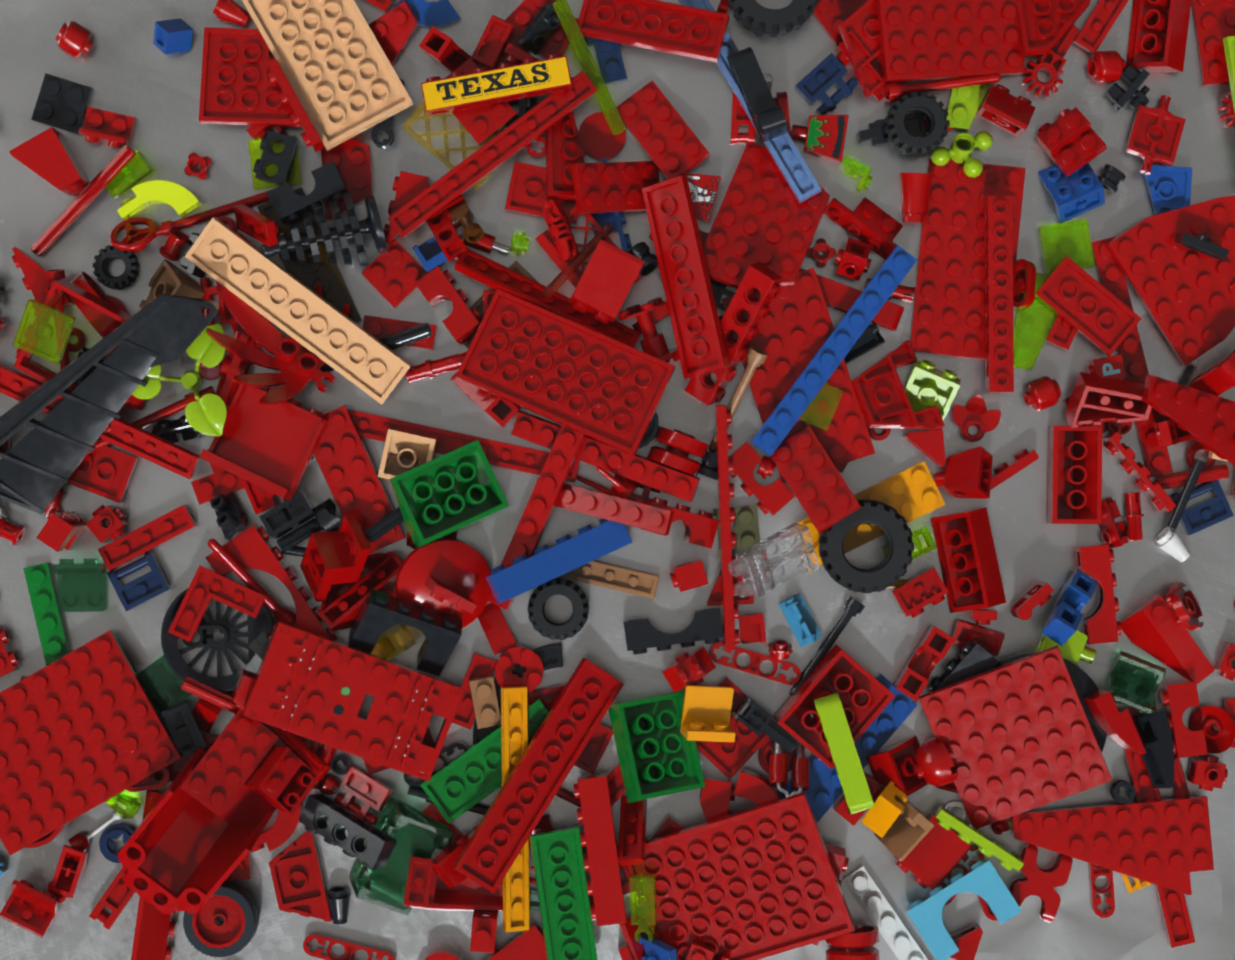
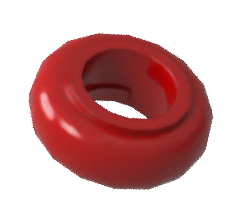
(1190, 455)

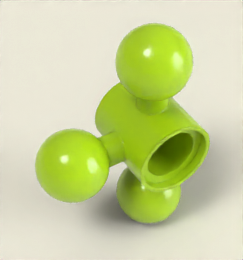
(972, 166)

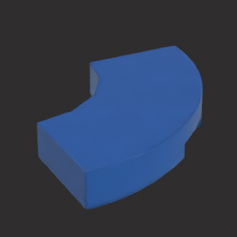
(433, 13)

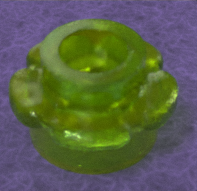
(519, 243)

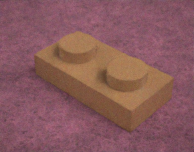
(485, 702)

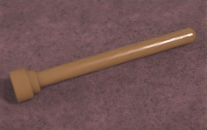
(756, 357)

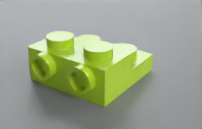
(931, 387)

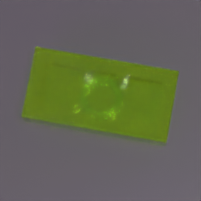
(129, 175)

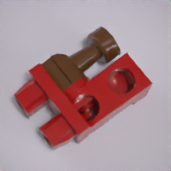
(450, 218)

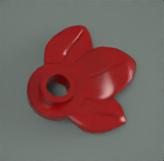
(976, 415)

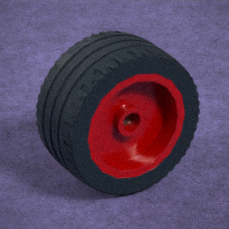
(239, 925)

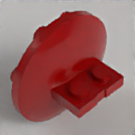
(446, 578)

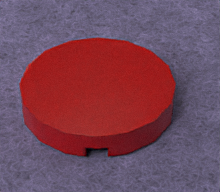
(598, 139)

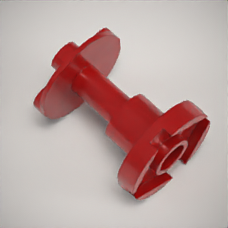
(653, 343)

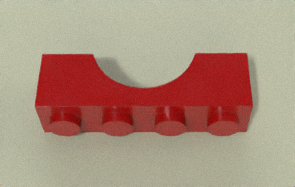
(1101, 623)

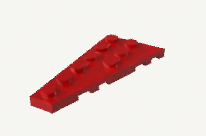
(1198, 412)

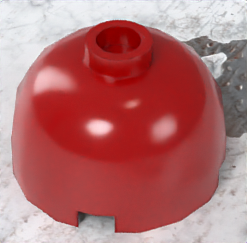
(934, 763)

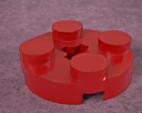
(1185, 606)
(526, 658)

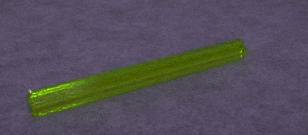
(589, 66)

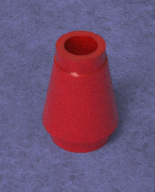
(231, 12)

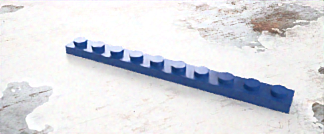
(833, 350)

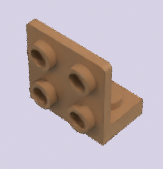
(906, 831)

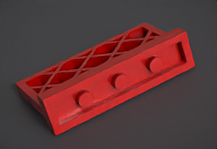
(546, 243)

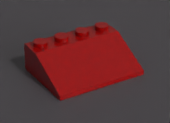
(859, 693)

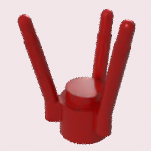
(623, 487)

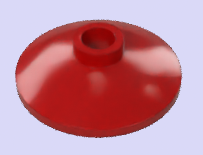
(1205, 719)

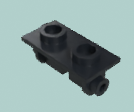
(538, 35)
(868, 340)
(169, 430)

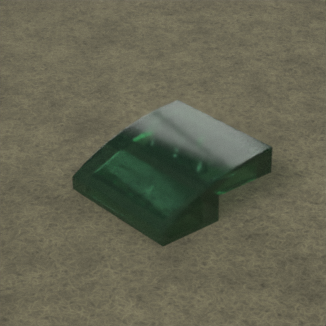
(162, 685)

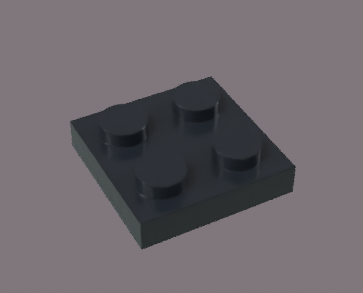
(62, 104)

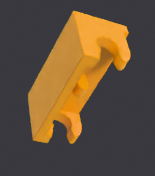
(885, 810)

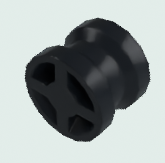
(1111, 178)

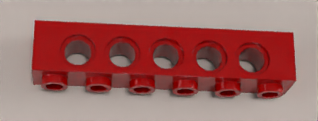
(769, 286)

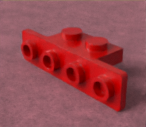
(867, 224)

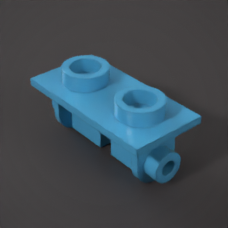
(800, 620)

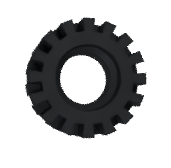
(103, 275)

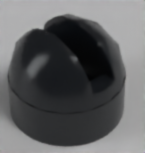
(335, 766)

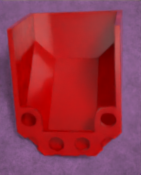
(187, 850)

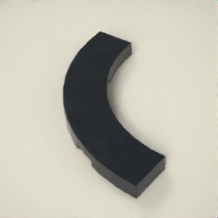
(551, 658)

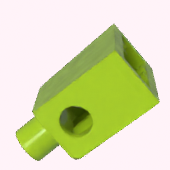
(1072, 649)

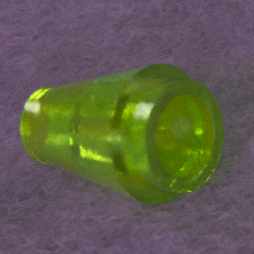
(124, 805)

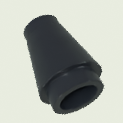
(338, 901)

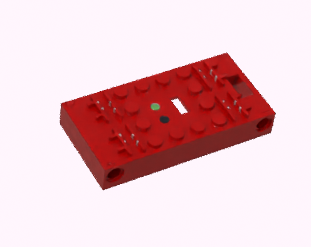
(319, 687)

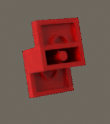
(335, 557)

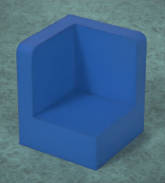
(172, 36)
(430, 254)

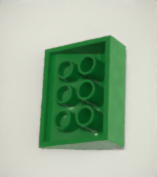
(448, 494)
(652, 749)

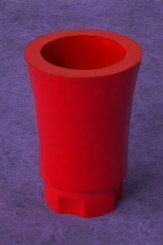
(915, 196)

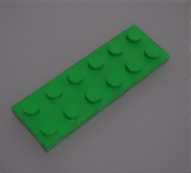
(475, 771)
(563, 895)

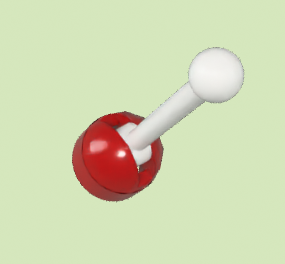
(82, 841)

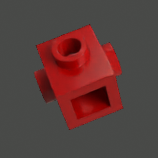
(853, 259)
(99, 526)
(1207, 772)

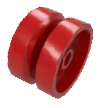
(678, 450)
(854, 945)

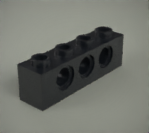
(378, 842)

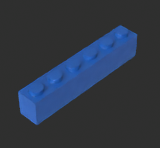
(557, 560)

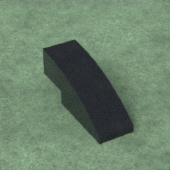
(1158, 746)

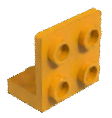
(707, 713)

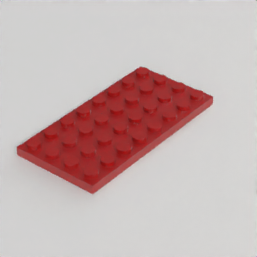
(950, 264)
(791, 337)
(565, 372)

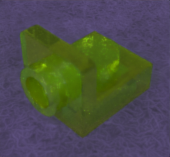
(853, 169)

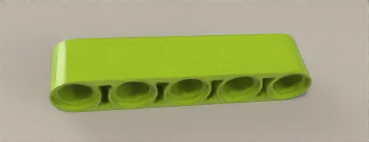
(844, 753)

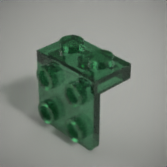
(81, 585)
(1135, 682)

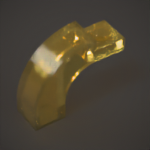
(393, 643)

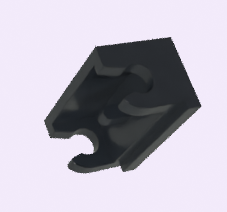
(183, 728)

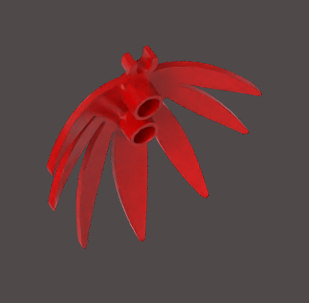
(291, 358)

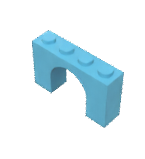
(981, 881)

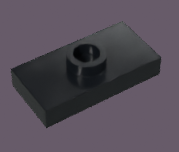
(1201, 244)

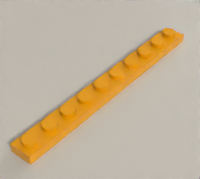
(513, 744)

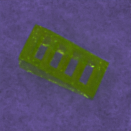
(921, 551)

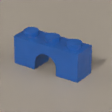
(1066, 611)

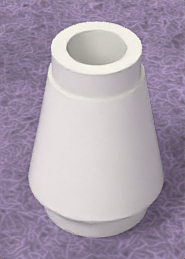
(1171, 543)

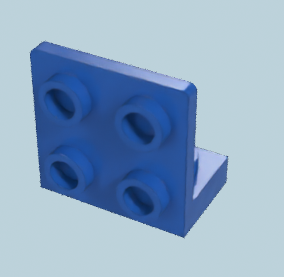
(1074, 193)

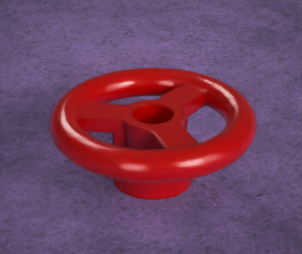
(135, 238)

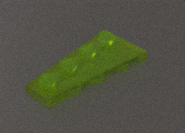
(1032, 329)

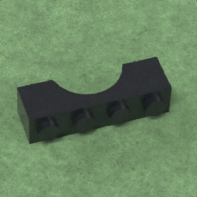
(704, 626)

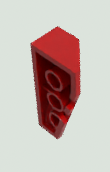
(1156, 632)

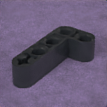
(758, 99)

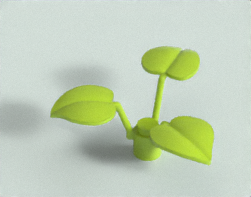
(208, 412)

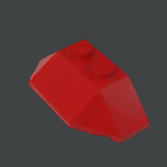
(346, 599)

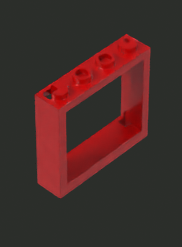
(54, 294)

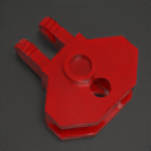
(689, 669)

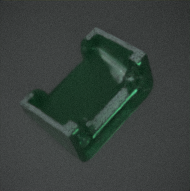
(416, 837)

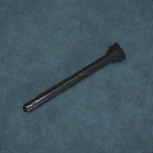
(851, 608)

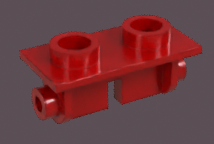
(1112, 533)

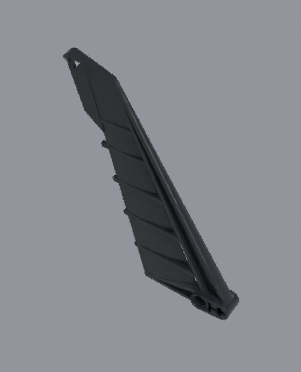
(56, 445)

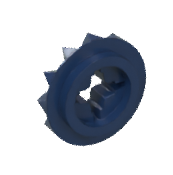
(107, 846)

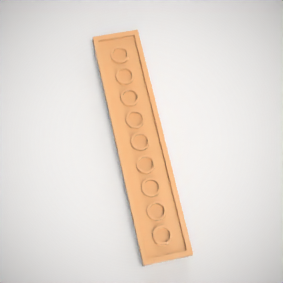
(297, 310)

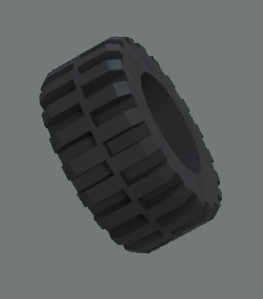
(772, 20)
(882, 575)

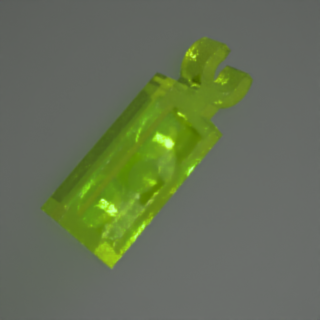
(643, 904)

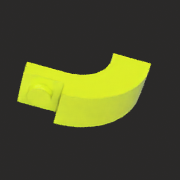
(159, 192)

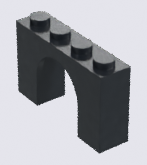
(385, 611)

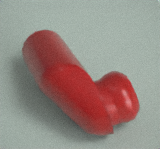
(54, 506)

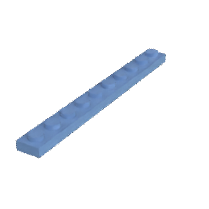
(782, 147)

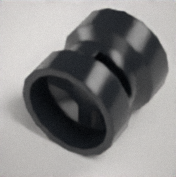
(642, 252)
(709, 465)

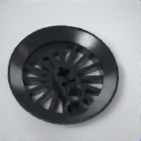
(183, 668)

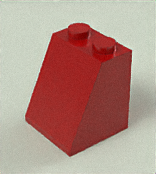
(53, 160)
(606, 282)

